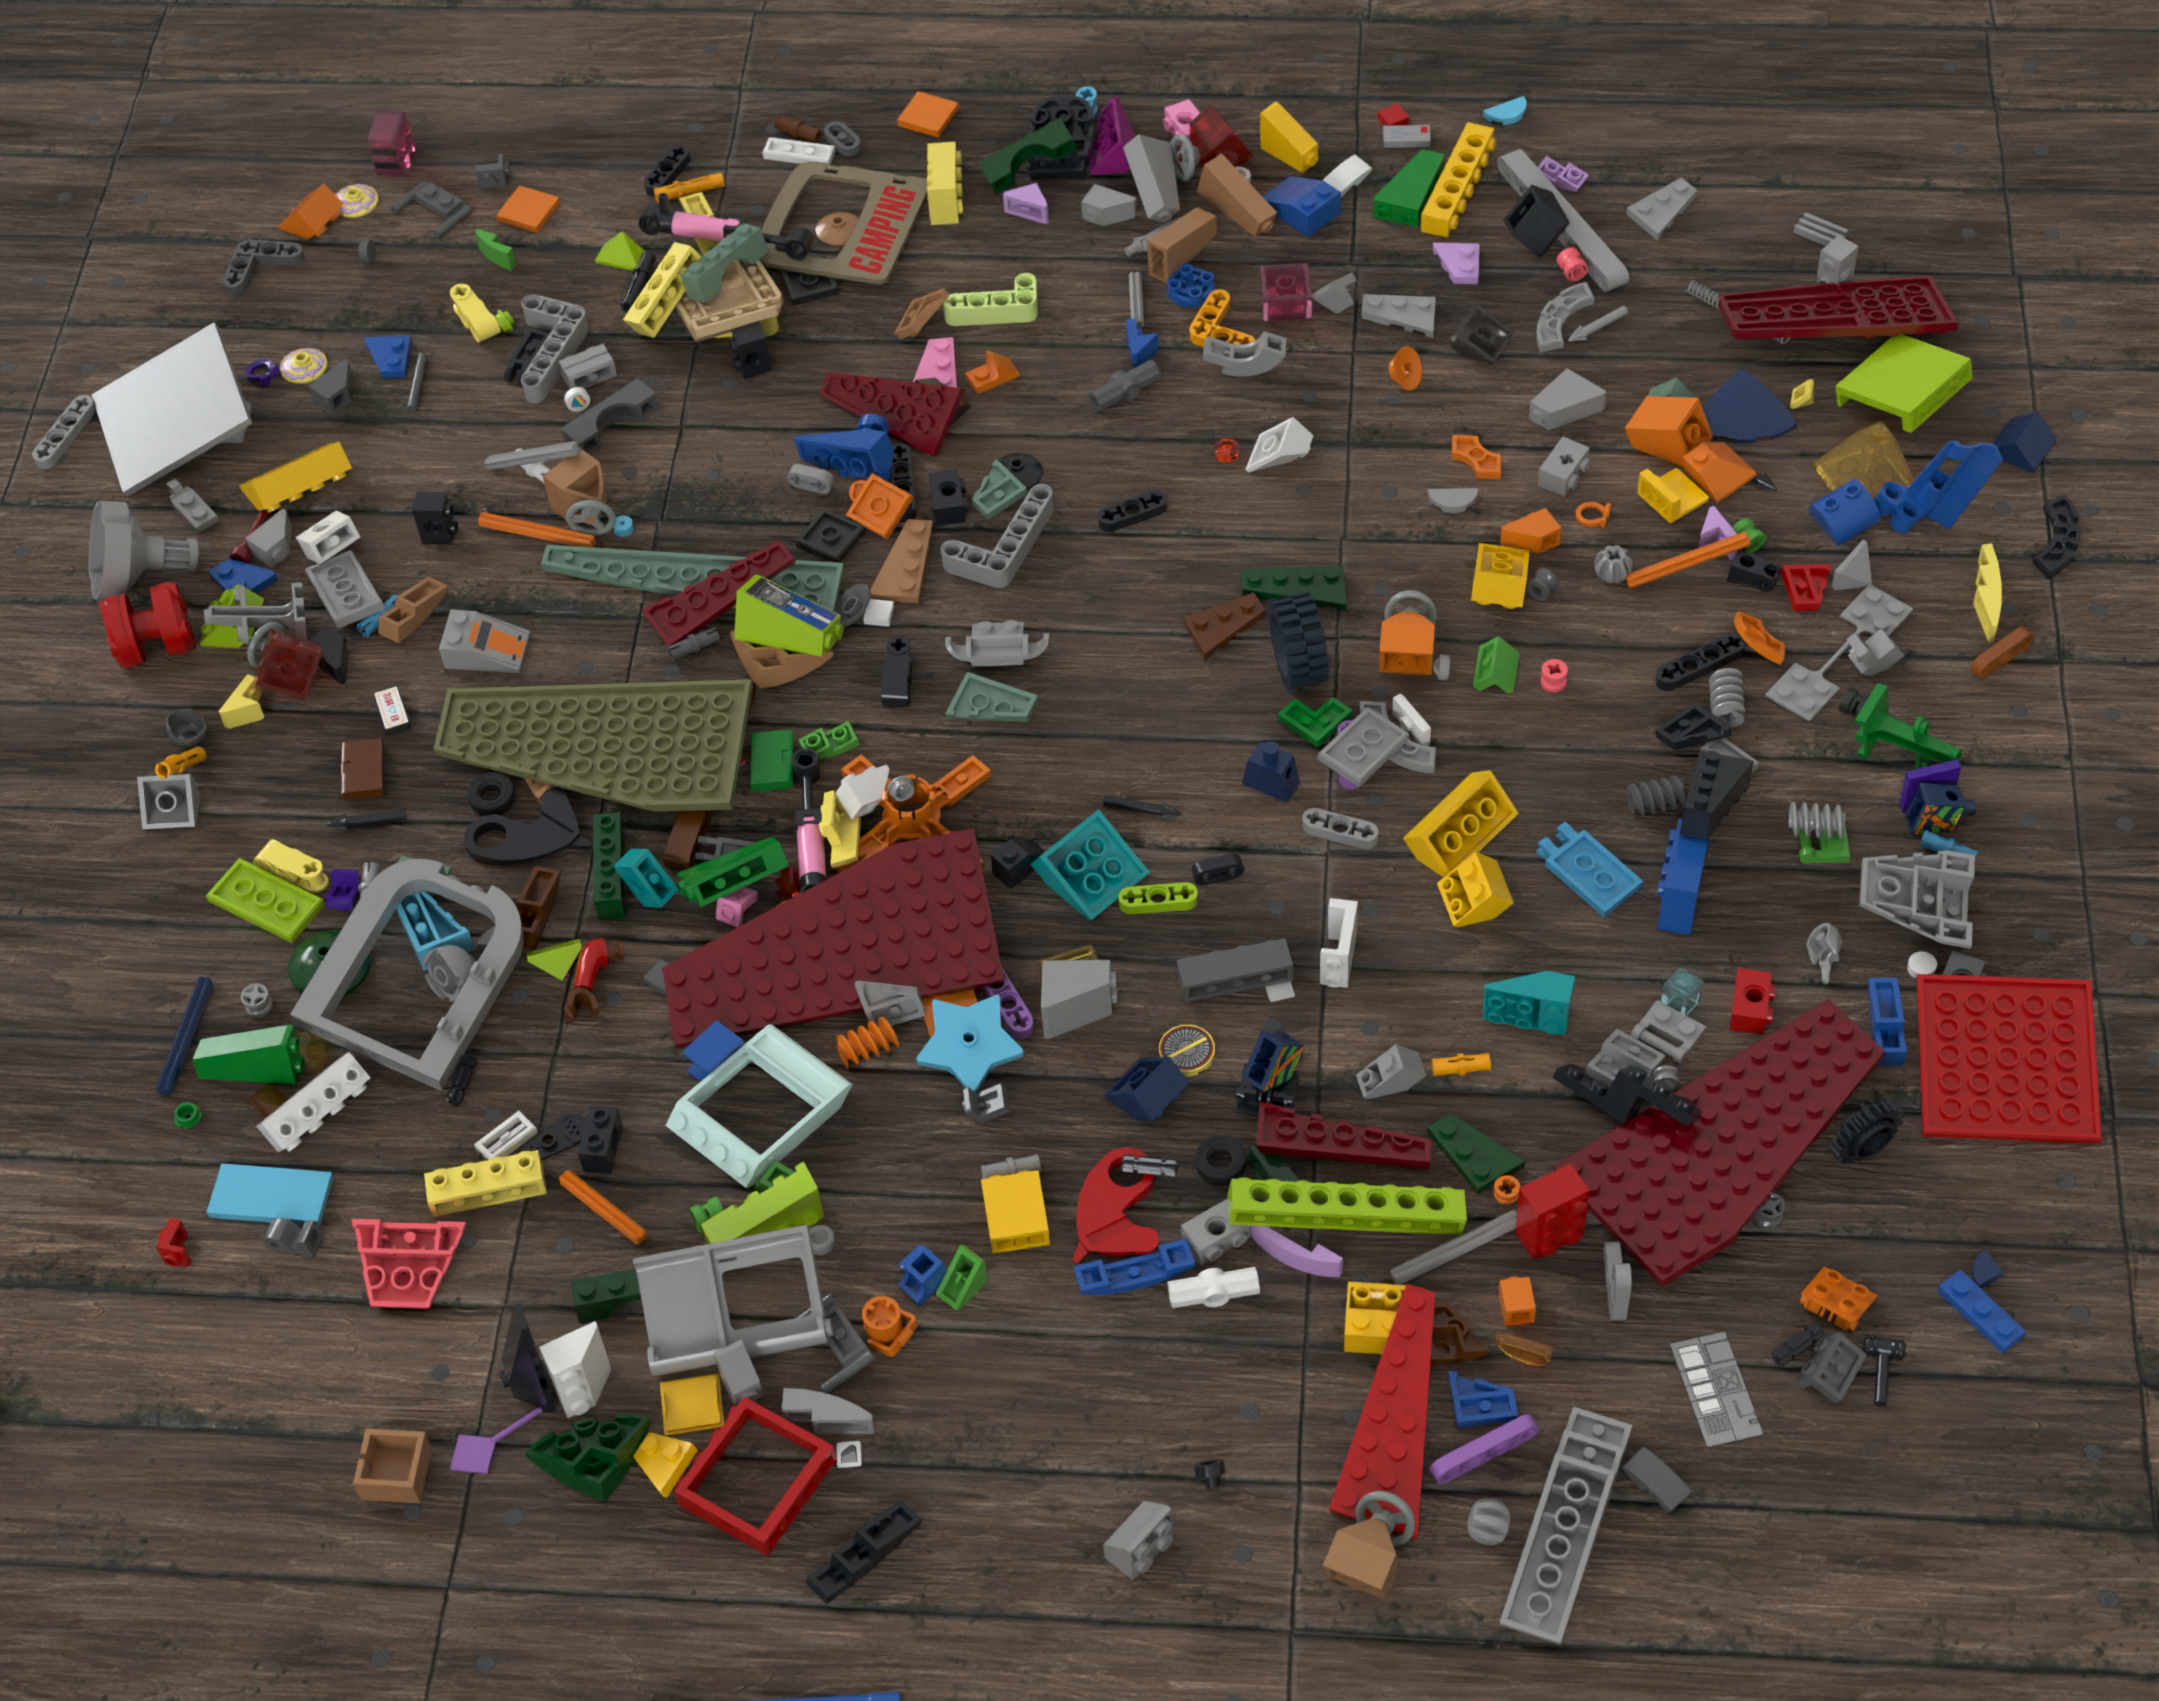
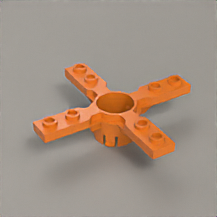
(932, 798)

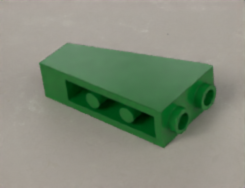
(1409, 190)
(731, 871)
(251, 1056)

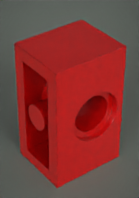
(1749, 1015)

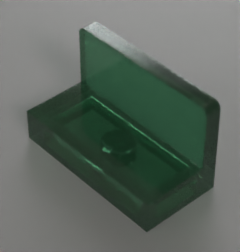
(1270, 1166)

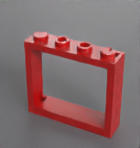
(791, 1503)

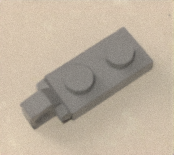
(191, 507)

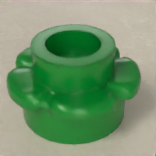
(185, 1110)

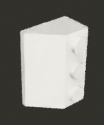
(577, 1368)

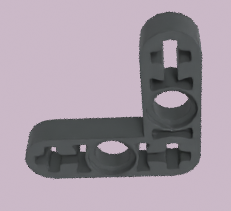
(253, 252)

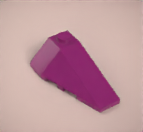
(1113, 135)

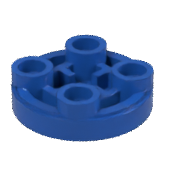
(1190, 286)

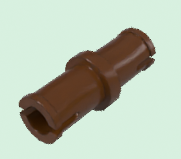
(797, 129)

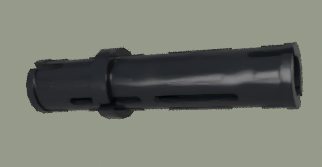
(641, 275)

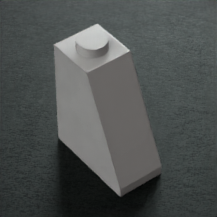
(1566, 401)

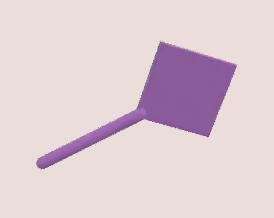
(475, 1453)

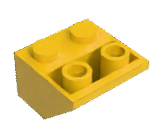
(1475, 891)
(1370, 1315)

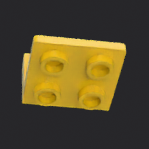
(1670, 494)

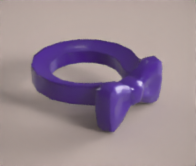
(274, 370)

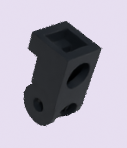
(1754, 571)

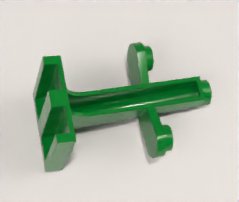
(1879, 725)

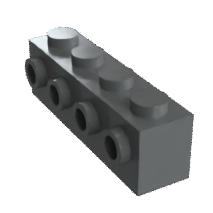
(1234, 970)

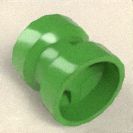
(1756, 536)
(698, 1214)

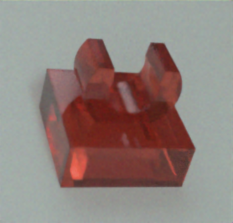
(789, 882)

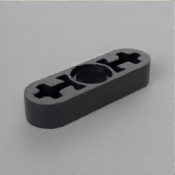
(676, 159)
(1117, 522)

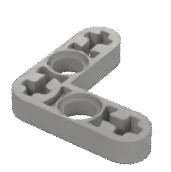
(1617, 1281)

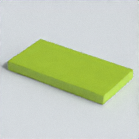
(265, 900)

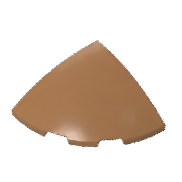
(773, 665)

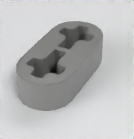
(810, 478)

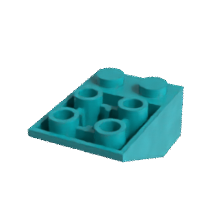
(1531, 1002)

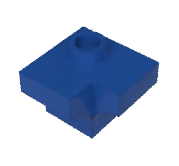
(922, 1274)

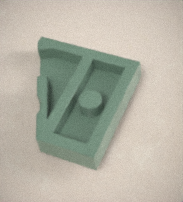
(997, 491)

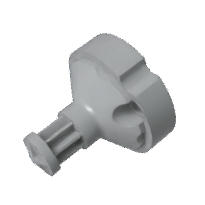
(123, 551)

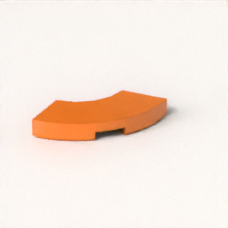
(1758, 638)

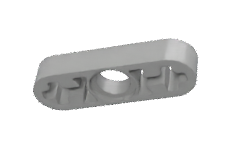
(1333, 819)

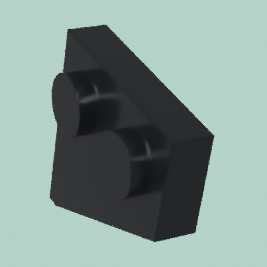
(1692, 728)

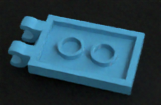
(1589, 869)

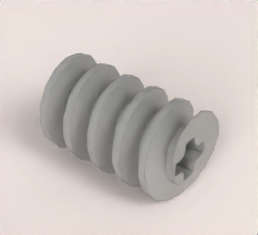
(1727, 696)
(1816, 820)

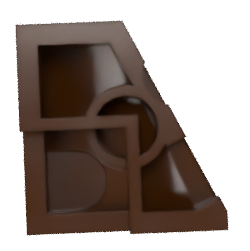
(1452, 1338)

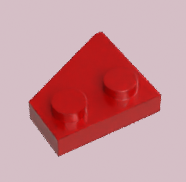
(1805, 585)

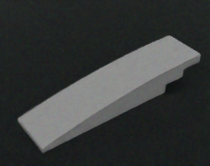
(1566, 1525)

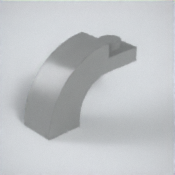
(1247, 358)

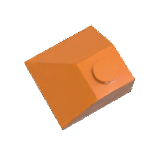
(1717, 470)

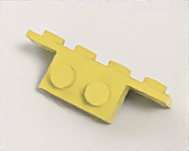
(839, 830)

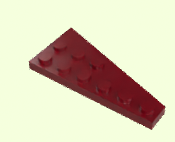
(913, 410)

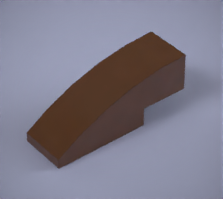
(537, 902)

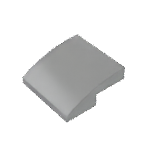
(1620, 1052)

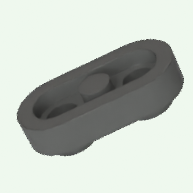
(843, 138)

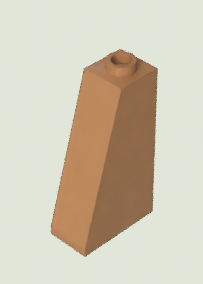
(1235, 196)
(1179, 243)

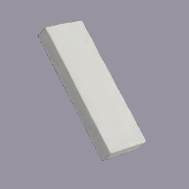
(797, 151)

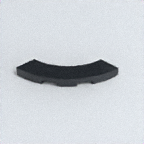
(2065, 537)

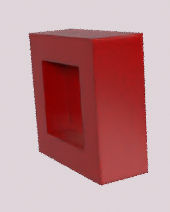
(1393, 116)

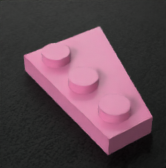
(938, 362)

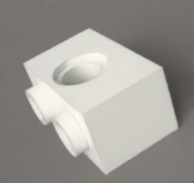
(328, 537)

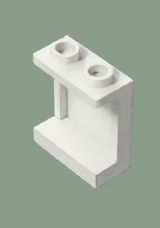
(1342, 926)

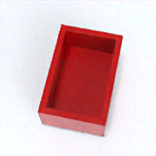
(1552, 1212)

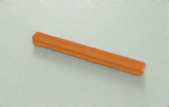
(536, 530)
(1687, 560)

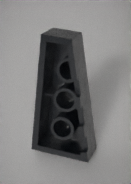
(1712, 792)

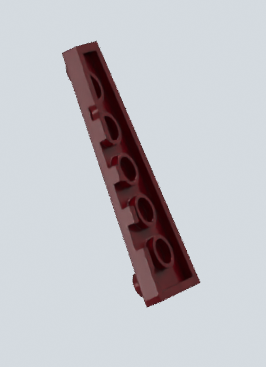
(701, 604)
(1299, 1135)

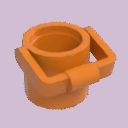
(884, 1325)

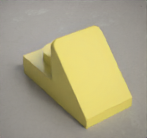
(242, 705)

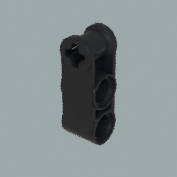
(897, 673)

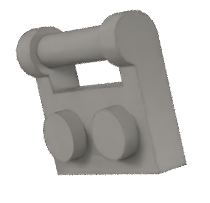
(1673, 1027)

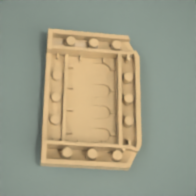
(744, 298)

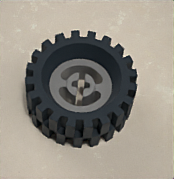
(1298, 640)

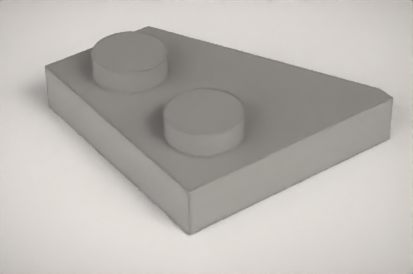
(890, 1001)

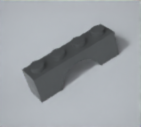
(631, 402)

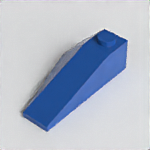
(849, 452)

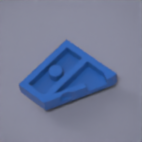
(390, 354)
(234, 572)
(1481, 1402)

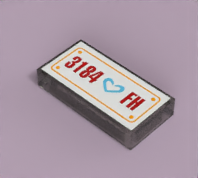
(392, 710)

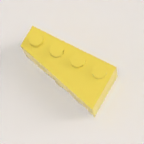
(943, 183)

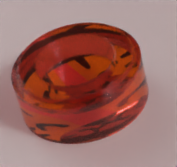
(1227, 450)

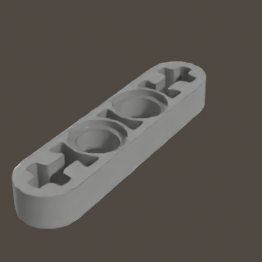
(48, 453)

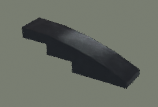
(864, 1552)

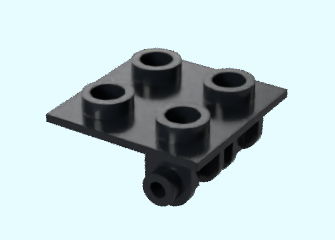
(1250, 1096)

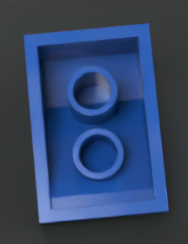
(1305, 203)

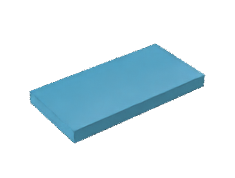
(269, 1193)

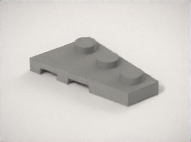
(1661, 207)

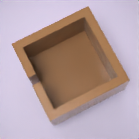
(397, 1465)

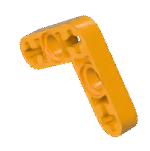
(1212, 327)

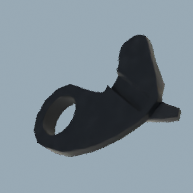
(527, 842)

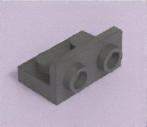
(1832, 1366)

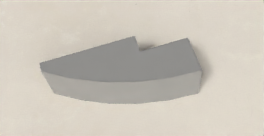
(825, 1412)

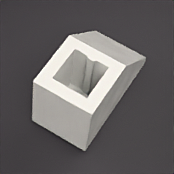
(862, 792)

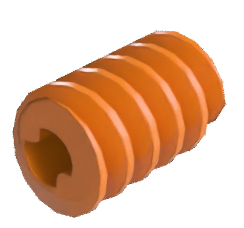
(866, 1041)

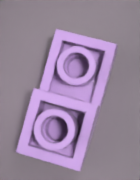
(1565, 178)

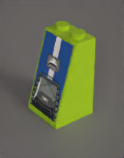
(784, 619)

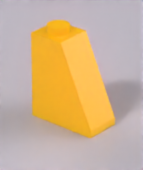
(1286, 138)

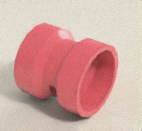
(1572, 264)

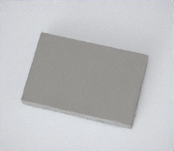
(1363, 746)

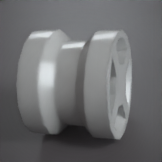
(250, 998)

